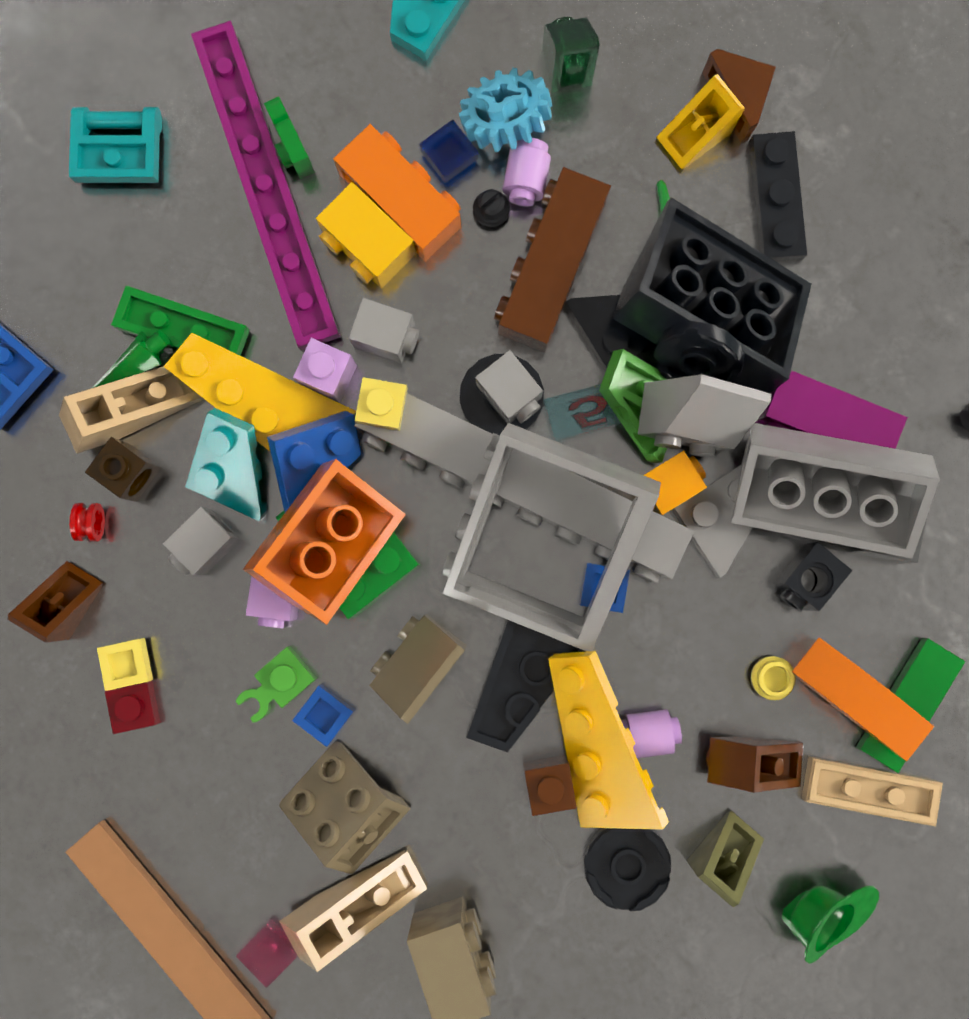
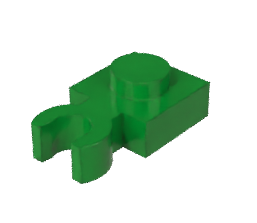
(290, 148)

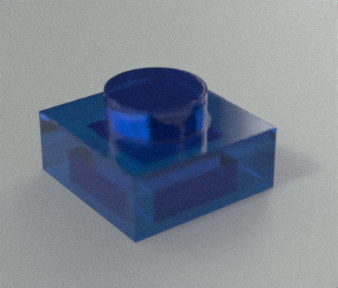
(449, 151)

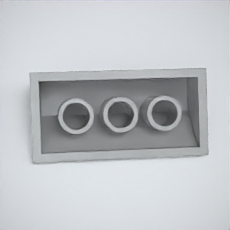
(835, 490)

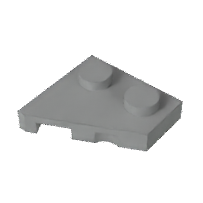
(711, 518)

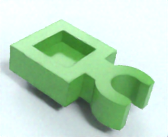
(280, 681)

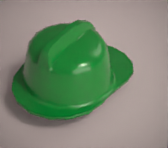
(826, 917)

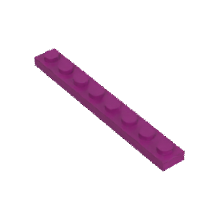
(265, 185)

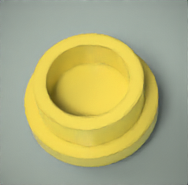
(773, 678)

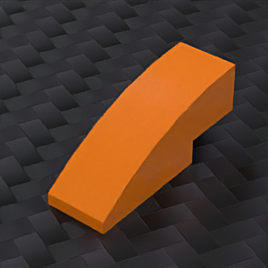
(862, 699)

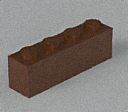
(553, 259)

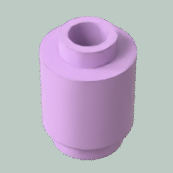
(527, 172)
(653, 732)

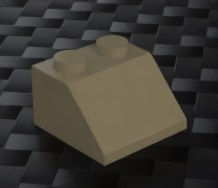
(416, 666)

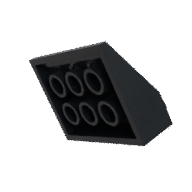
(712, 277)

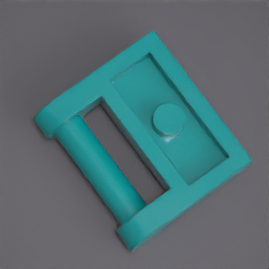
(114, 156)

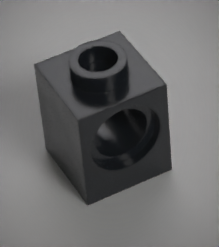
(830, 575)

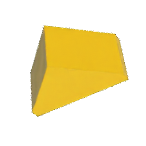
(702, 123)

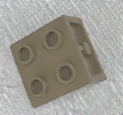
(342, 810)

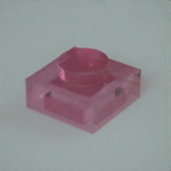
(267, 953)

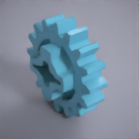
(506, 109)

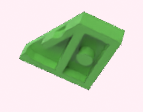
(624, 391)

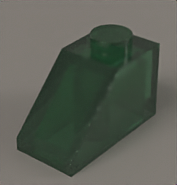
(570, 53)

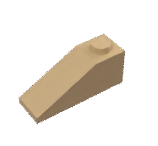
(123, 407)
(351, 909)

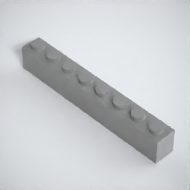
(532, 486)

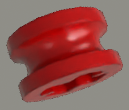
(87, 522)

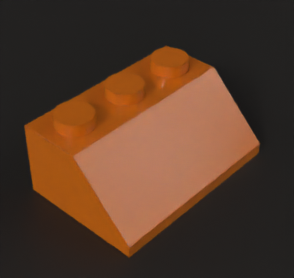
(325, 541)

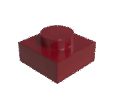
(132, 707)

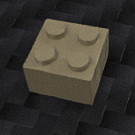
(450, 961)

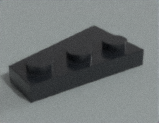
(515, 686)

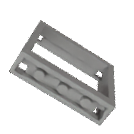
(522, 608)

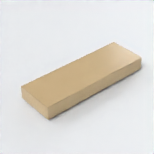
(872, 791)

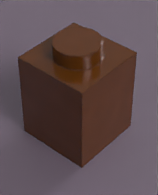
(549, 785)

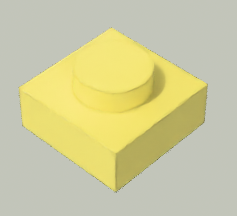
(381, 403)
(124, 664)

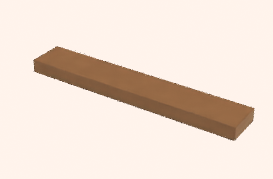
(161, 927)

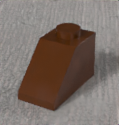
(754, 763)

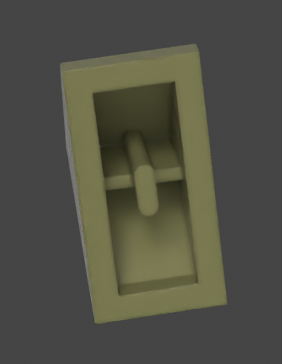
(727, 857)

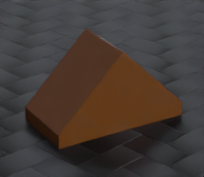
(748, 82)
(57, 604)

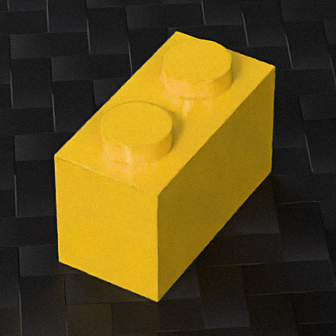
(366, 236)

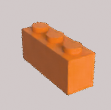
(400, 189)

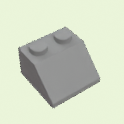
(699, 413)

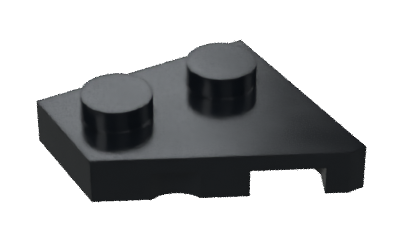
(602, 332)

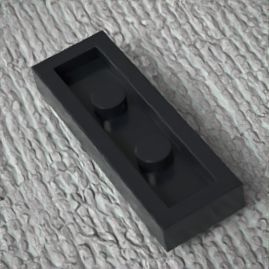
(778, 196)

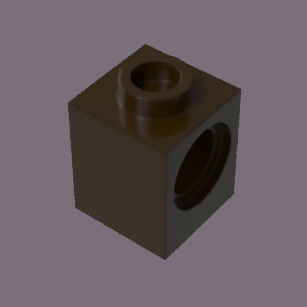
(123, 470)

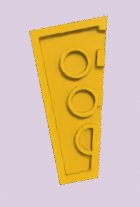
(248, 389)
(603, 766)

